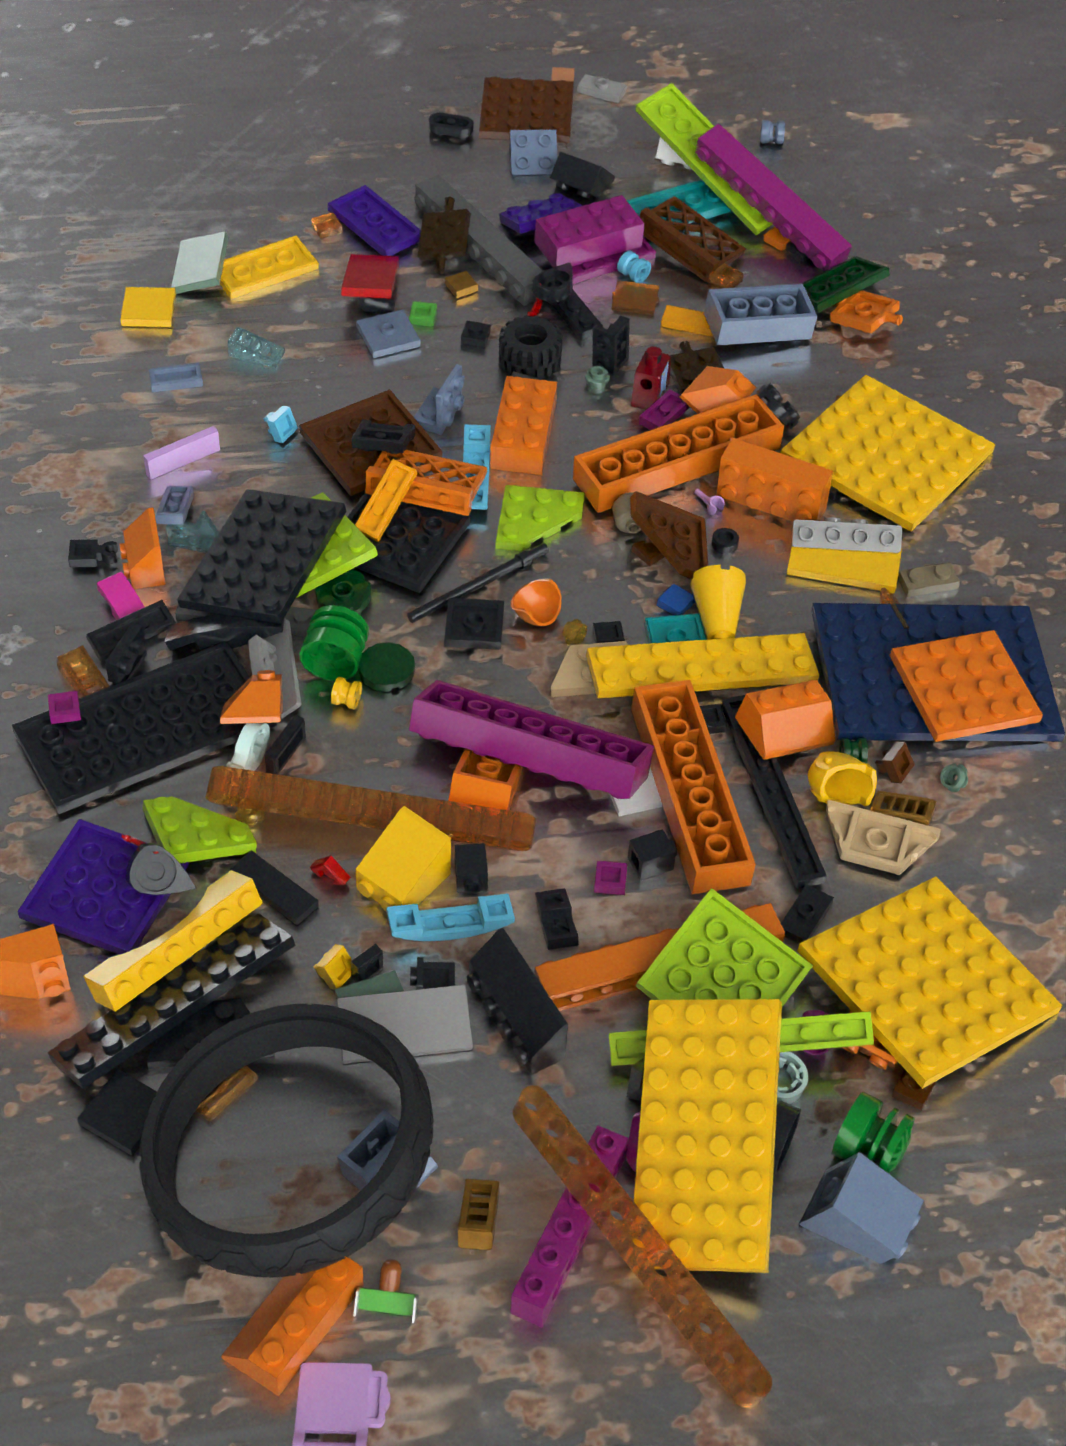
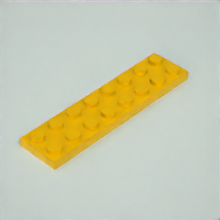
(707, 663)

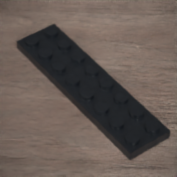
(170, 1000)

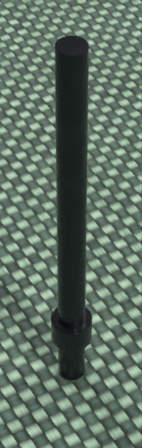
(522, 560)

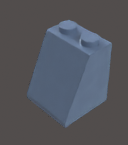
(863, 1209)

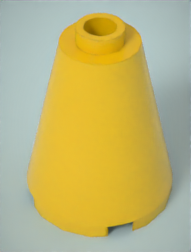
(719, 599)

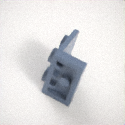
(533, 152)
(441, 404)

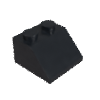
(581, 176)

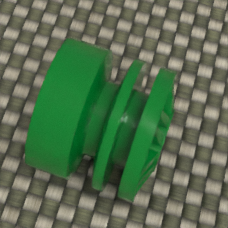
(334, 643)
(872, 1135)

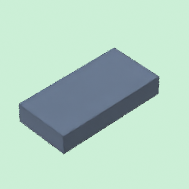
(175, 377)

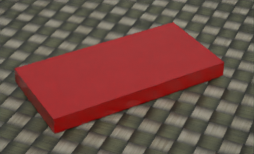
(370, 276)

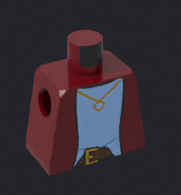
(652, 367)

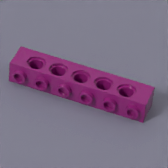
(562, 1239)

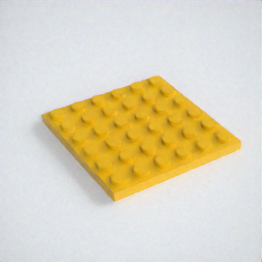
(890, 451)
(931, 979)

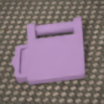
(340, 1401)

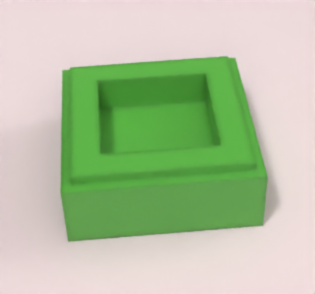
(423, 313)

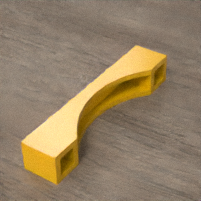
(131, 973)

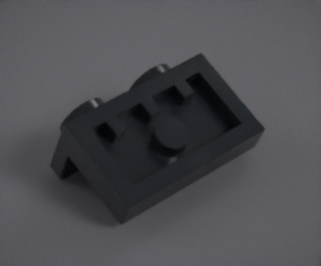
(611, 345)

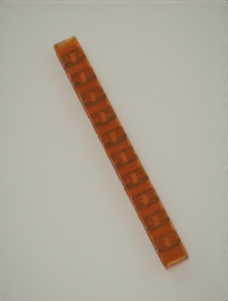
(367, 807)
(642, 1260)

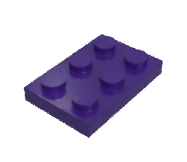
(524, 218)

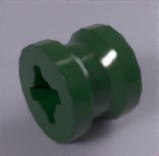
(856, 748)

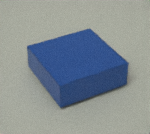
(676, 600)

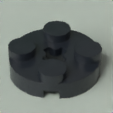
(784, 411)

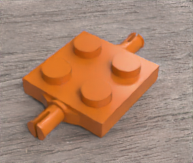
(866, 311)

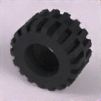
(530, 346)

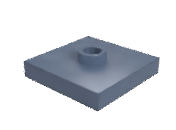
(388, 333)

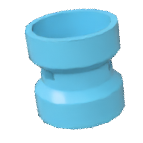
(636, 268)

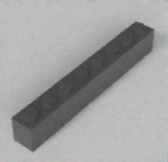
(484, 241)

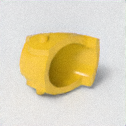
(842, 779)

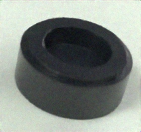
(725, 540)

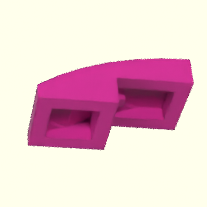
(119, 595)

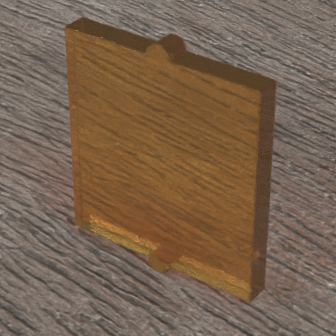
(635, 297)

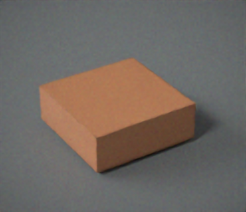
(565, 74)

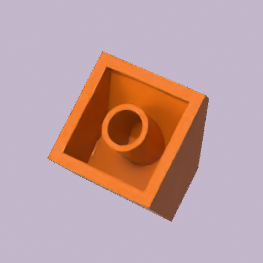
(143, 552)

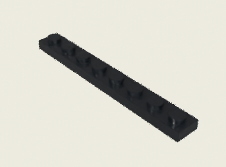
(778, 805)

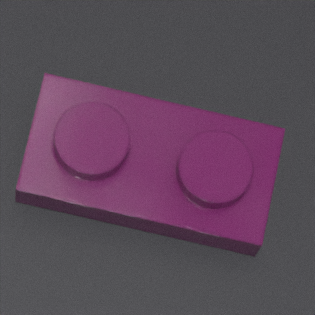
(663, 411)

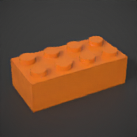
(523, 425)
(773, 482)

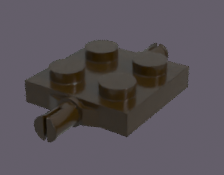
(444, 235)
(690, 363)

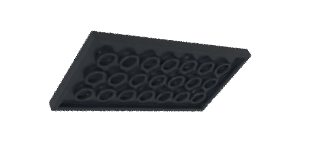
(135, 728)

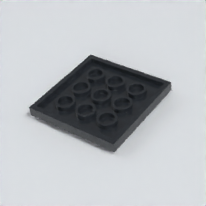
(412, 543)

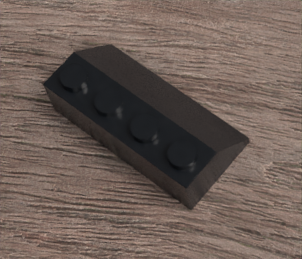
(518, 1003)

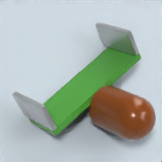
(387, 1298)

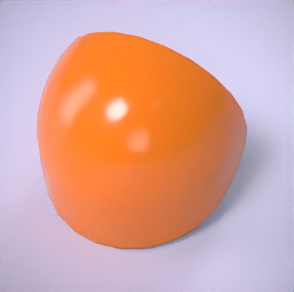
(538, 602)

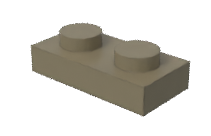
(928, 579)

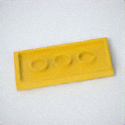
(266, 266)
(846, 567)

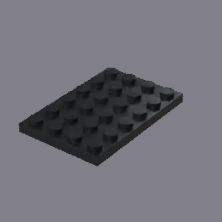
(262, 556)

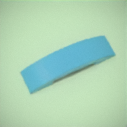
(478, 453)
(451, 922)

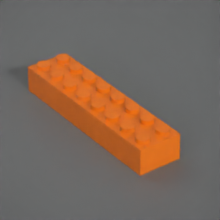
(673, 452)
(693, 788)

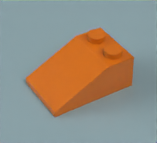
(484, 781)
(33, 964)

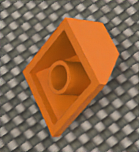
(716, 388)
(256, 700)

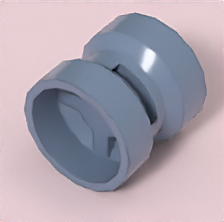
(767, 132)

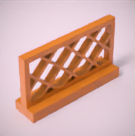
(436, 489)

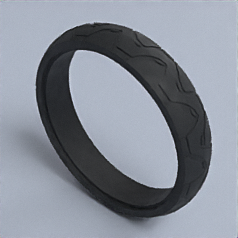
(342, 1230)

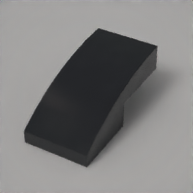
(556, 919)

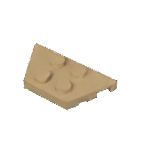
(574, 673)
(878, 838)

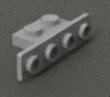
(847, 536)
(277, 654)

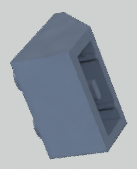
(370, 1149)

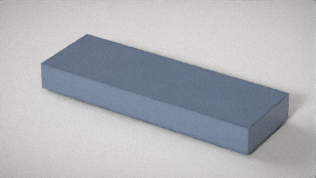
(175, 505)

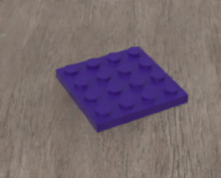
(89, 894)

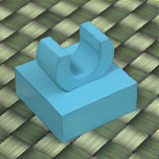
(281, 424)

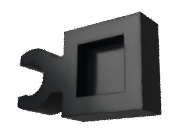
(88, 553)

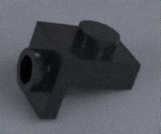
(432, 974)

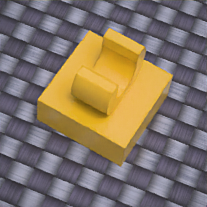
(335, 967)

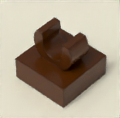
(896, 762)
(911, 1093)

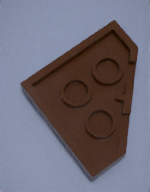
(673, 531)

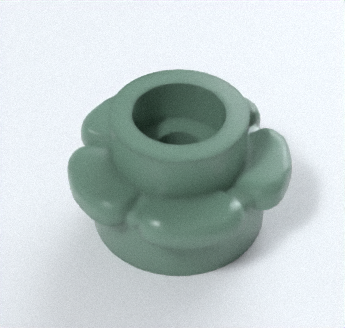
(597, 377)
(948, 777)

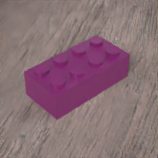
(589, 232)

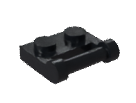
(383, 437)

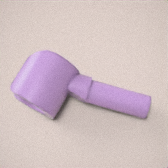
(713, 502)

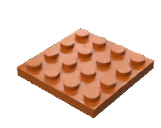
(965, 685)

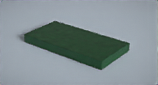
(843, 281)

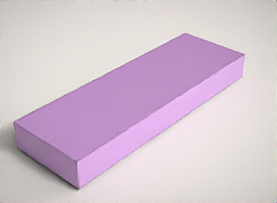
(181, 452)

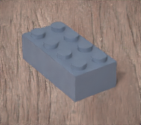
(760, 314)

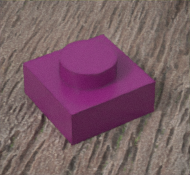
(64, 707)
(610, 877)

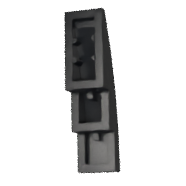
(218, 629)

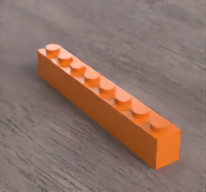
(619, 967)

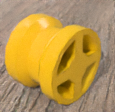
(346, 693)

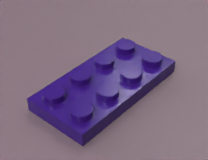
(375, 221)

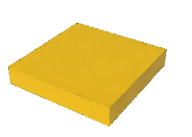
(148, 306)

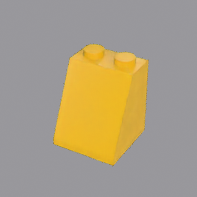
(405, 862)

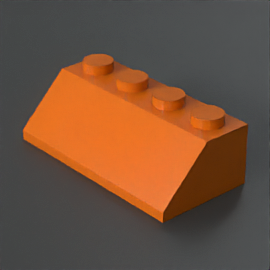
(293, 1323)

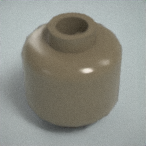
(622, 514)

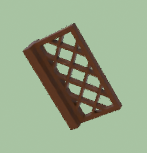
(683, 246)

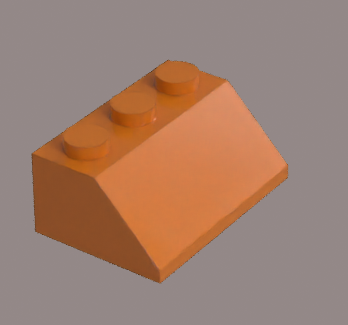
(787, 719)

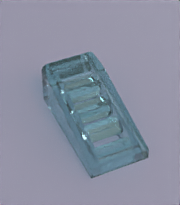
(246, 345)

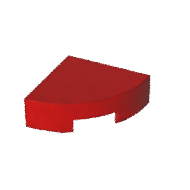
(331, 868)

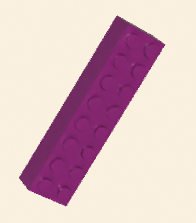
(531, 739)

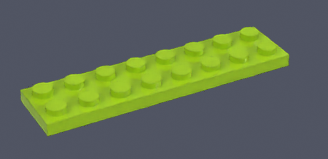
(680, 127)

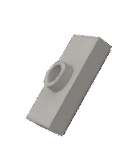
(601, 88)

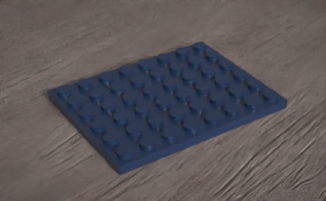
(868, 690)

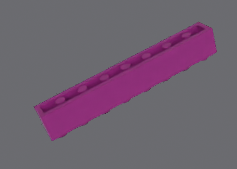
(772, 198)

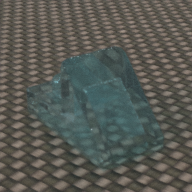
(193, 536)

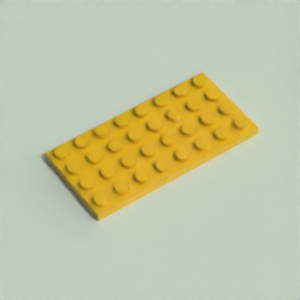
(710, 1130)

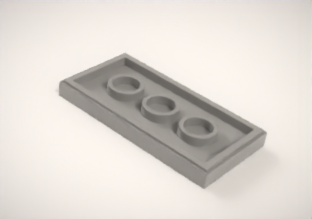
(421, 1019)

